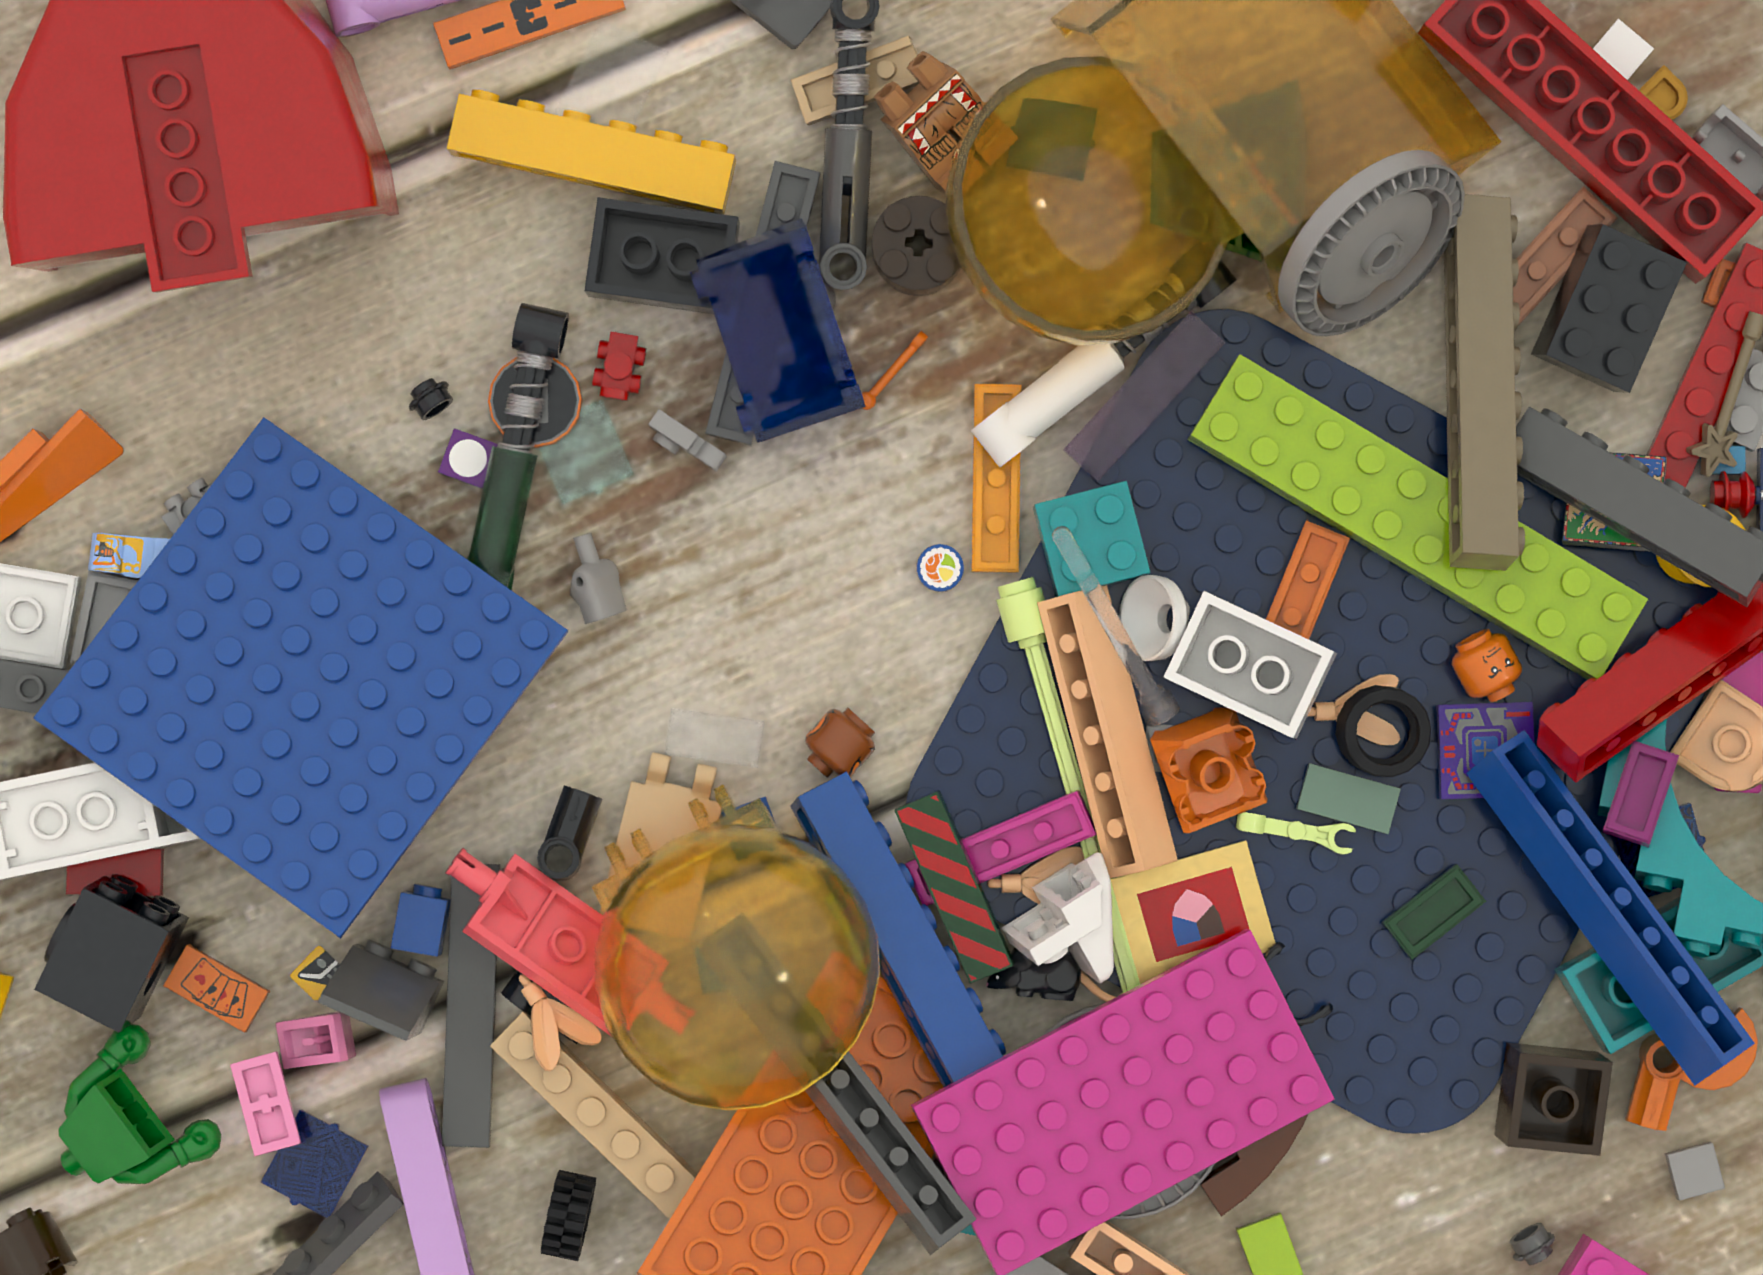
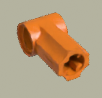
(1653, 1089)

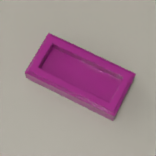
(1640, 794)

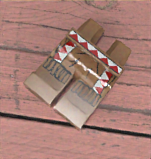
(927, 113)

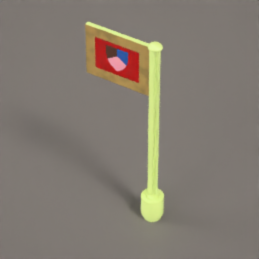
(1158, 912)

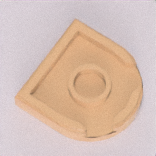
(1724, 741)

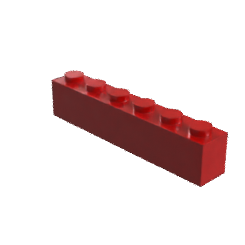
(1651, 683)

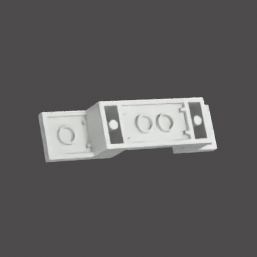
(77, 819)

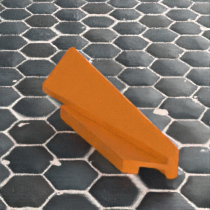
(46, 470)

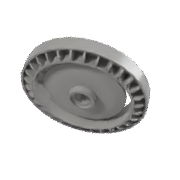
(1371, 243)

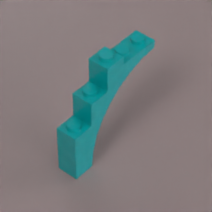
(1708, 899)

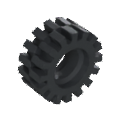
(568, 1215)

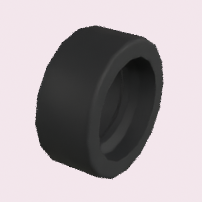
(1418, 734)

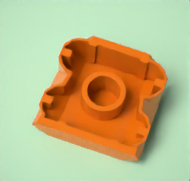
(1209, 768)

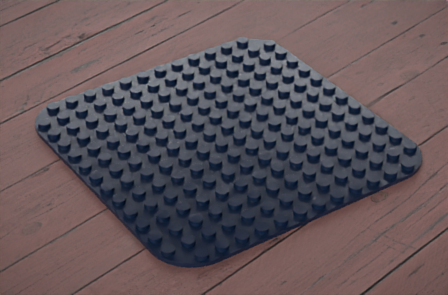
(1405, 1036)

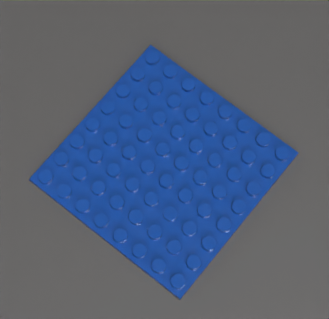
(301, 676)

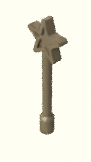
(1716, 441)

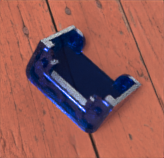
(779, 332)

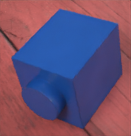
(421, 921)

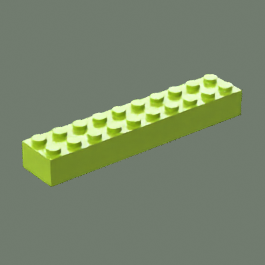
(1404, 517)

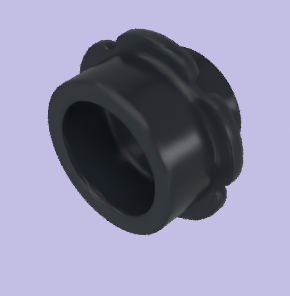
(430, 398)

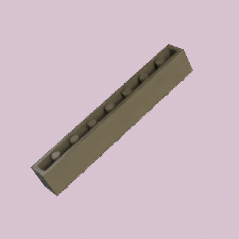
(1482, 387)

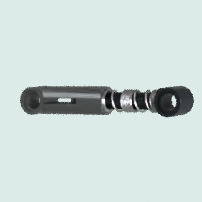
(847, 148)

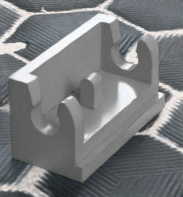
(1734, 147)

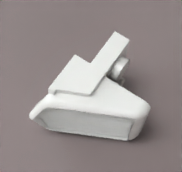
(1071, 918)

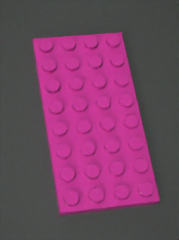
(1123, 1102)

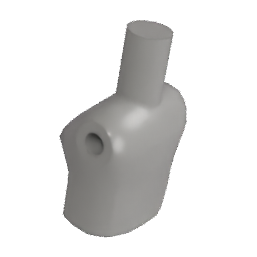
(595, 583)

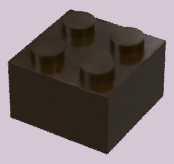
(1553, 1099)

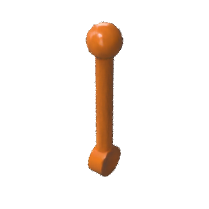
(870, 397)

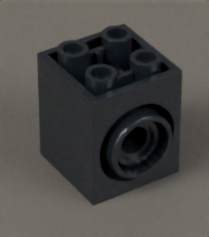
(111, 951)

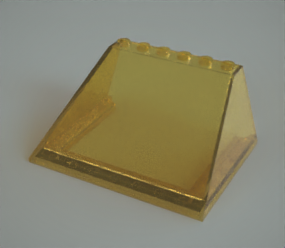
(1283, 98)

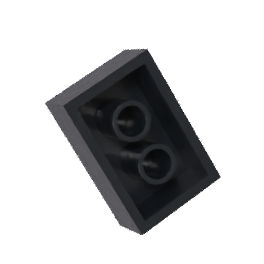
(649, 250)
(1608, 308)

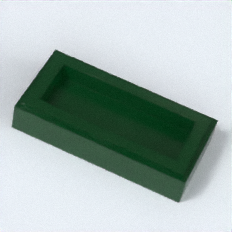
(1433, 911)

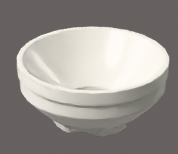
(1145, 614)

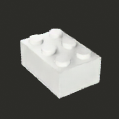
(1250, 665)

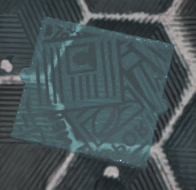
(587, 456)

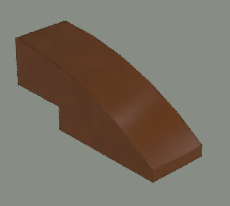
(1249, 1168)

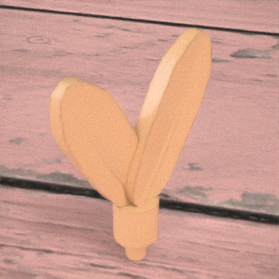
(1369, 725)
(1037, 872)
(549, 1018)

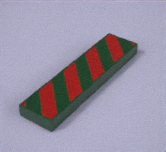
(954, 886)

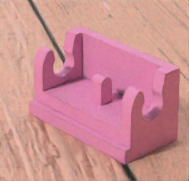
(265, 1103)

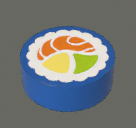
(940, 568)

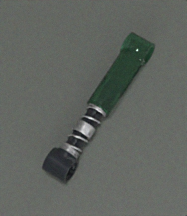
(511, 466)

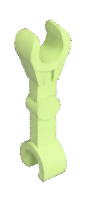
(1294, 830)

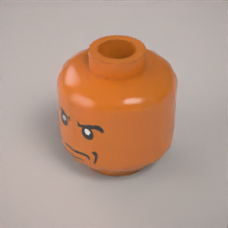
(1487, 665)

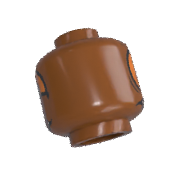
(839, 743)

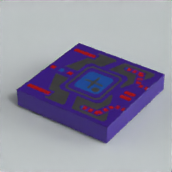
(1469, 734)

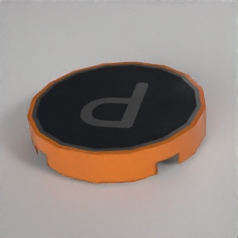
(560, 407)

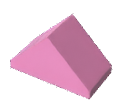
(316, 1040)

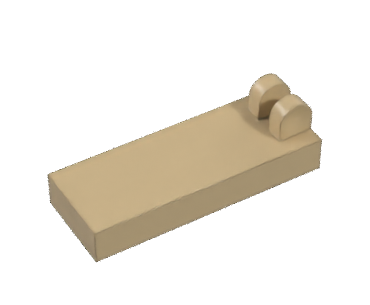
(886, 65)

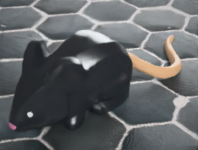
(1052, 980)

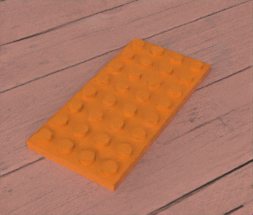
(784, 1184)

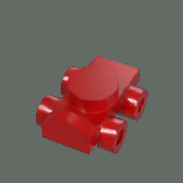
(620, 357)

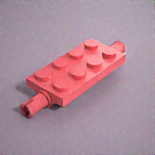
(535, 928)

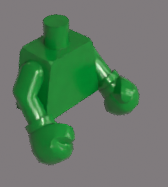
(114, 1128)

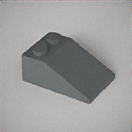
(383, 990)

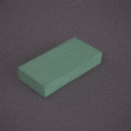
(1348, 798)

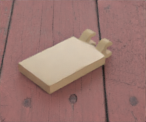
(663, 807)

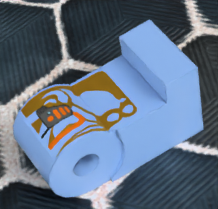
(123, 554)

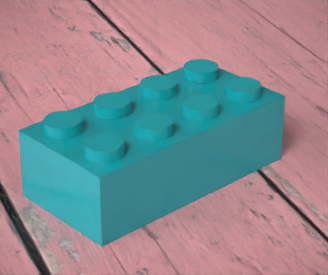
(1609, 1009)

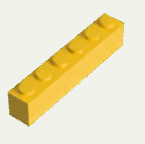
(592, 153)

